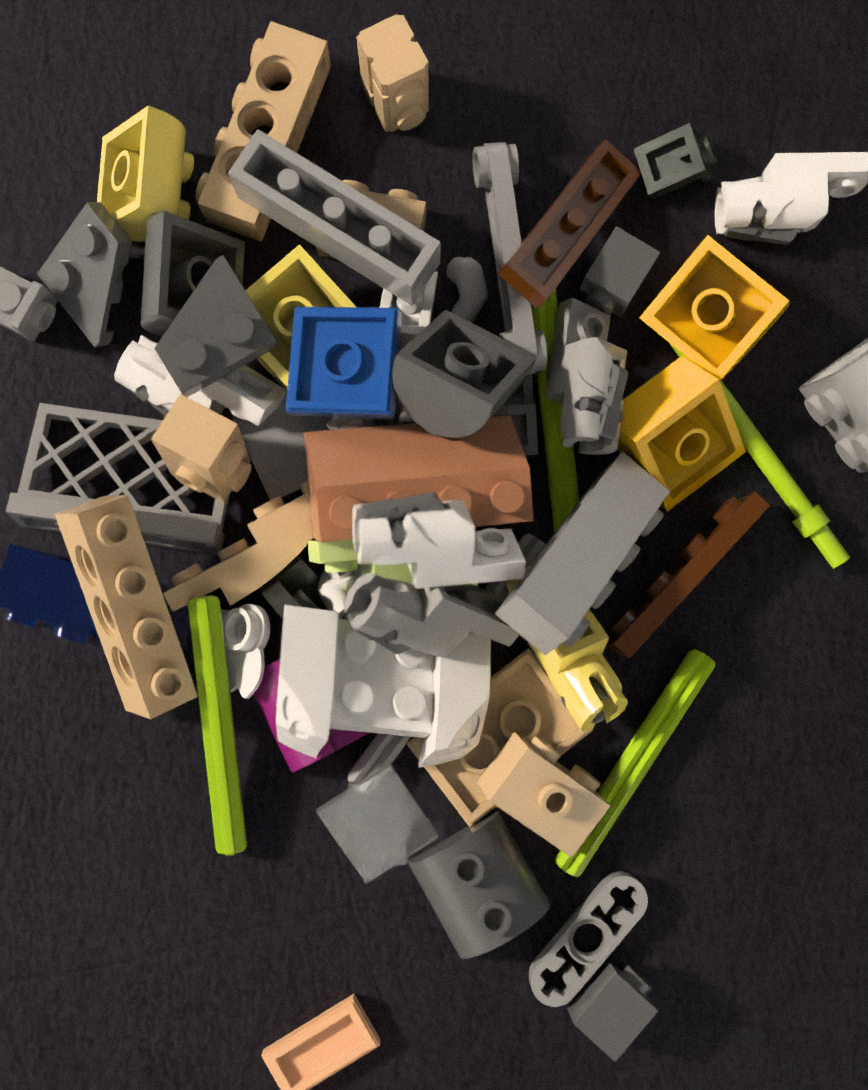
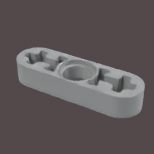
(590, 961)

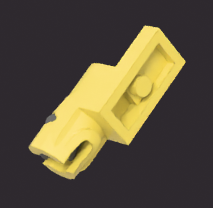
(583, 675)

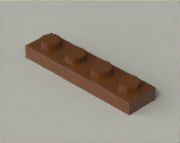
(569, 224)
(699, 558)

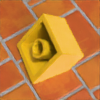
(714, 309)
(680, 429)

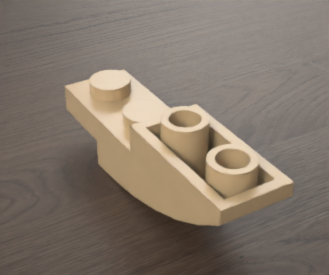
(280, 536)

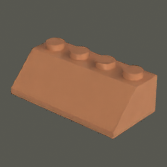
(405, 461)

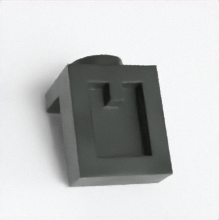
(676, 160)
(292, 586)

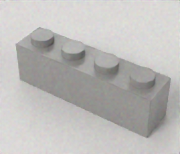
(335, 217)
(584, 555)

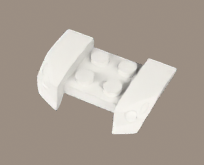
(354, 684)

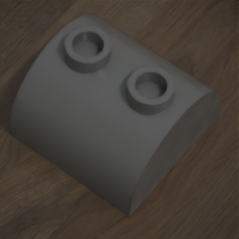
(175, 263)
(457, 375)
(480, 886)

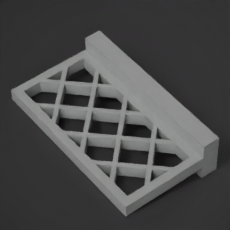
(157, 523)

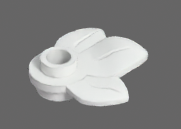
(245, 637)

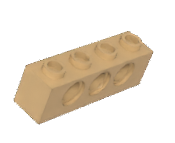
(279, 57)
(127, 605)

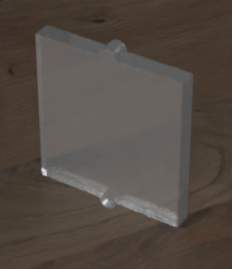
(377, 823)

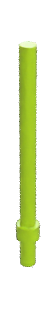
(809, 519)

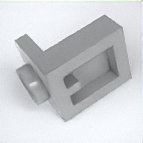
(25, 305)

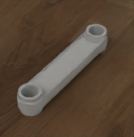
(498, 170)

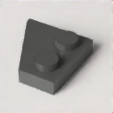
(88, 270)
(213, 332)

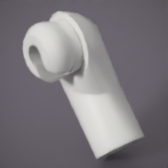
(334, 589)

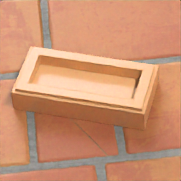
(321, 1046)

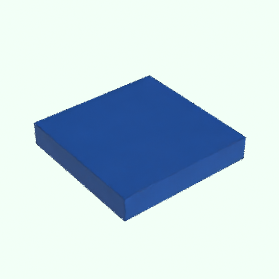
(343, 362)

